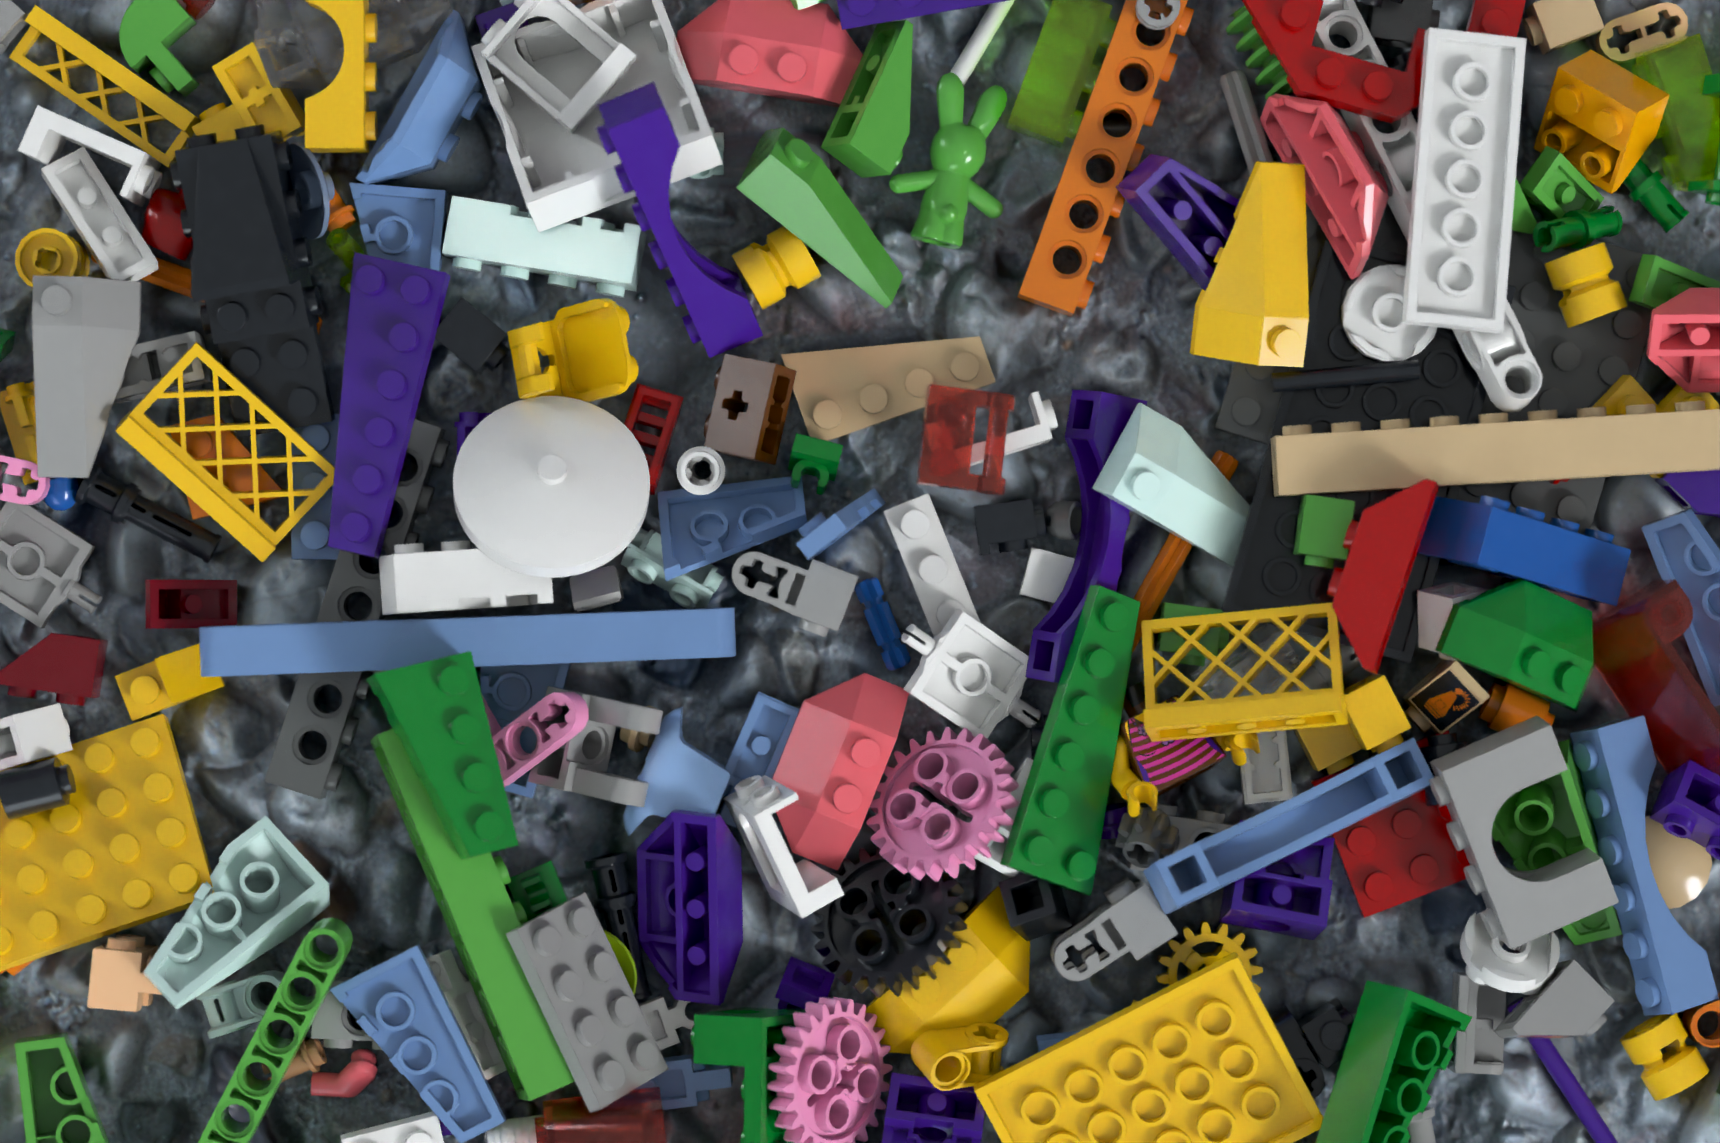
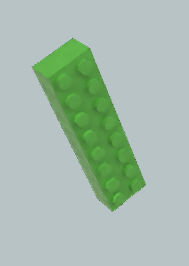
(478, 918)

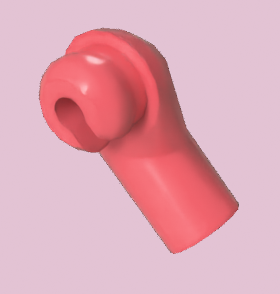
(350, 1080)

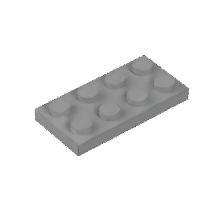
(587, 1002)

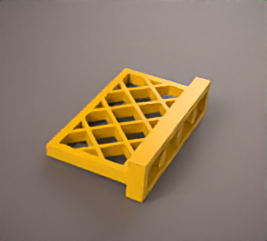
(197, 481)
(1243, 713)

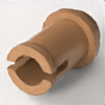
(308, 1057)

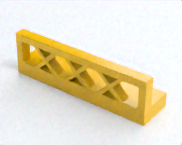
(115, 72)

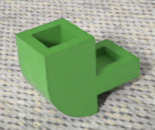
(146, 36)

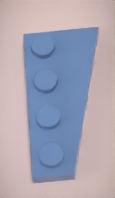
(1690, 556)
(416, 1028)

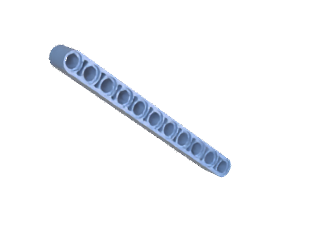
(491, 639)

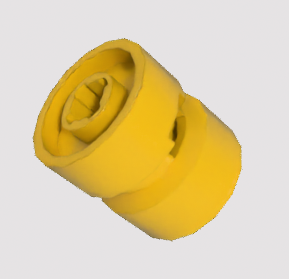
(50, 254)
(776, 266)
(1585, 284)
(1667, 1072)

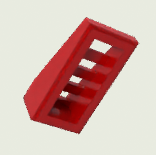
(661, 400)

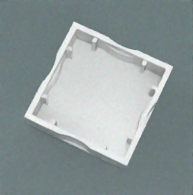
(569, 172)

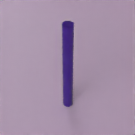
(1569, 1087)

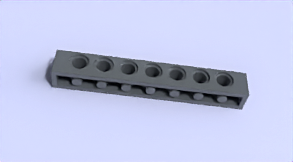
(289, 763)

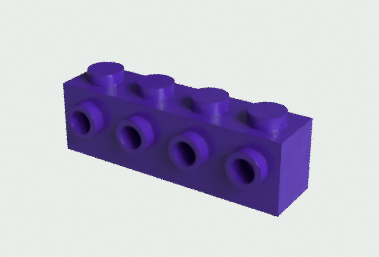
(1691, 806)

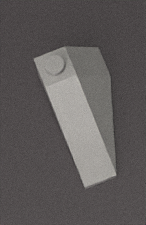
(79, 359)

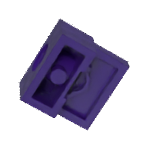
(1284, 896)
(927, 1115)

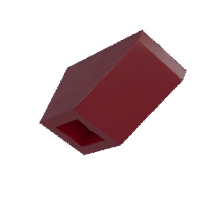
(58, 664)

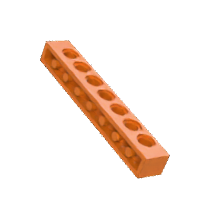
(1042, 282)

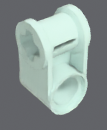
(236, 1003)

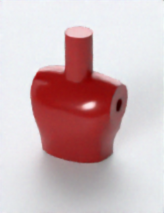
(163, 224)

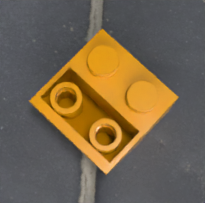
(1601, 118)

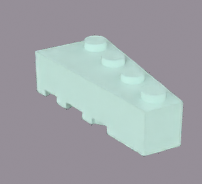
(567, 253)

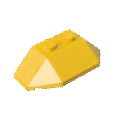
(977, 987)

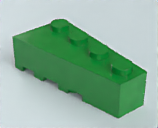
(448, 738)
(1389, 1065)

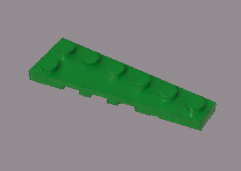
(1070, 777)

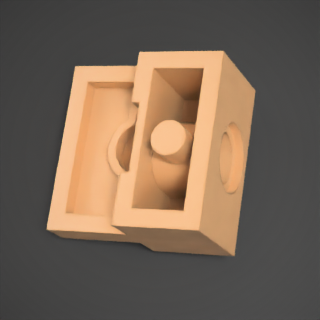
(119, 976)

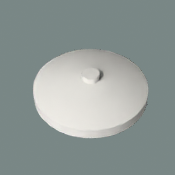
(551, 486)

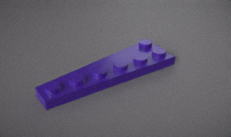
(385, 366)

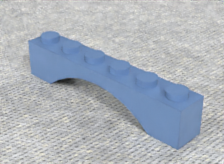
(1616, 774)
(1288, 826)

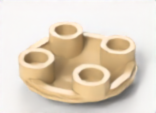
(1677, 864)

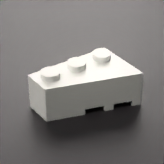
(453, 581)

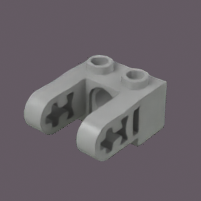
(814, 594)
(584, 760)
(1121, 924)

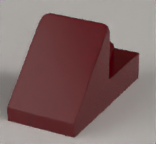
(190, 603)

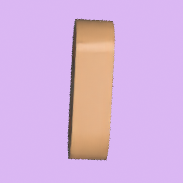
(1638, 22)

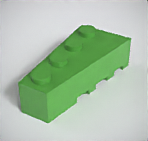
(55, 1092)

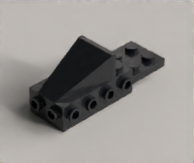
(254, 272)

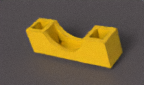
(340, 114)

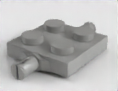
(41, 564)

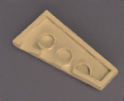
(873, 384)

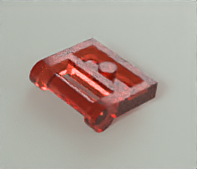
(949, 439)

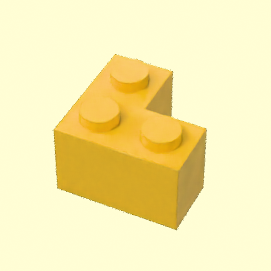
(1373, 724)

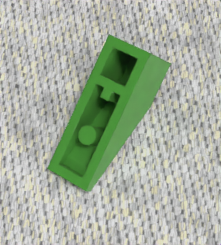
(876, 107)

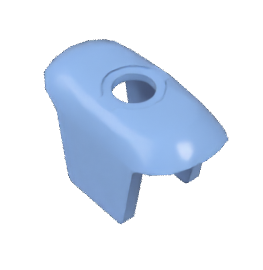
(677, 776)

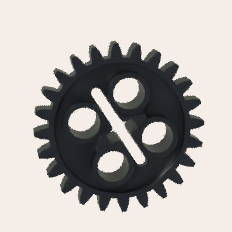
(850, 937)

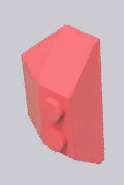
(771, 50)
(1339, 180)
(1687, 339)
(837, 764)

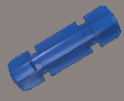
(882, 623)

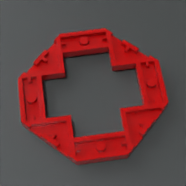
(1353, 83)

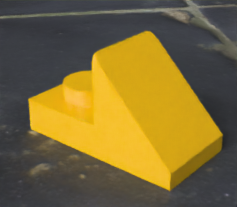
(165, 683)

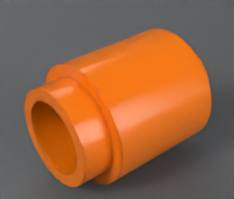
(1511, 706)

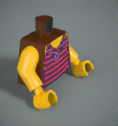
(1151, 769)

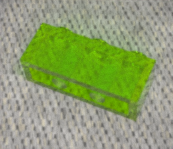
(1061, 70)
(1690, 119)

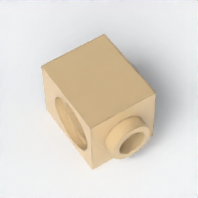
(1561, 23)

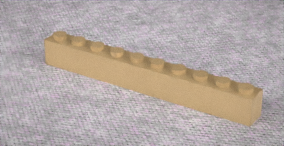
(1496, 449)

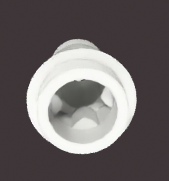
(687, 476)

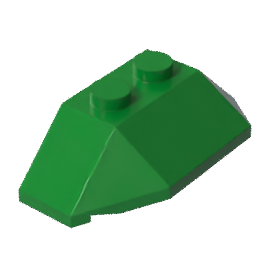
(1524, 640)

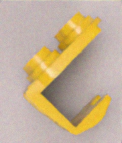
(584, 353)

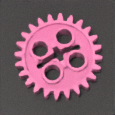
(963, 767)
(830, 1073)

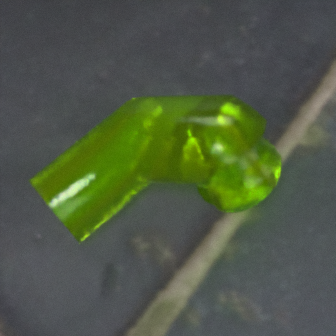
(344, 248)

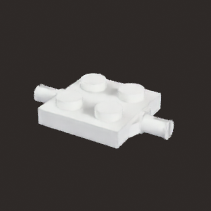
(969, 675)

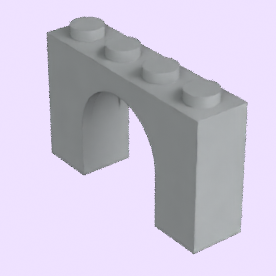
(1474, 787)

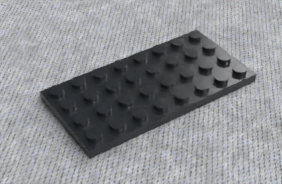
(1265, 568)

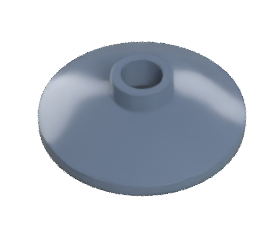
(315, 190)

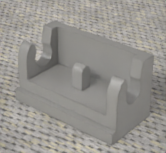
(1479, 1047)

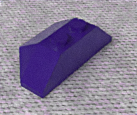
(691, 904)

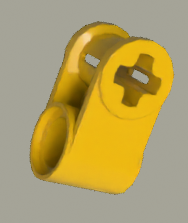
(960, 1054)

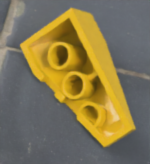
(1260, 286)

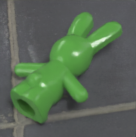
(956, 157)

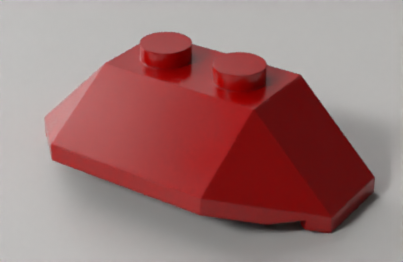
(1378, 568)

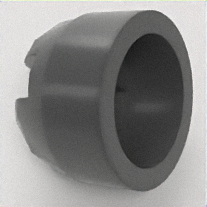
(1064, 520)

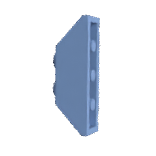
(429, 110)

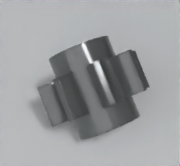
(1146, 837)

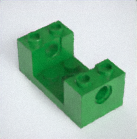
(746, 1040)

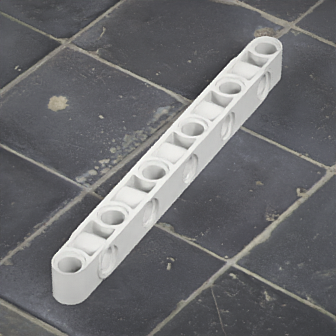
(1394, 157)

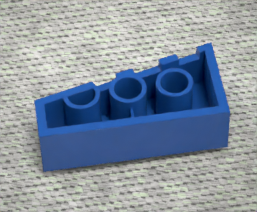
(1526, 547)

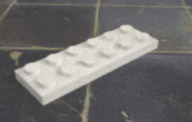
(1464, 180)

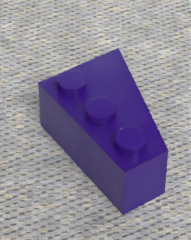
(1183, 211)

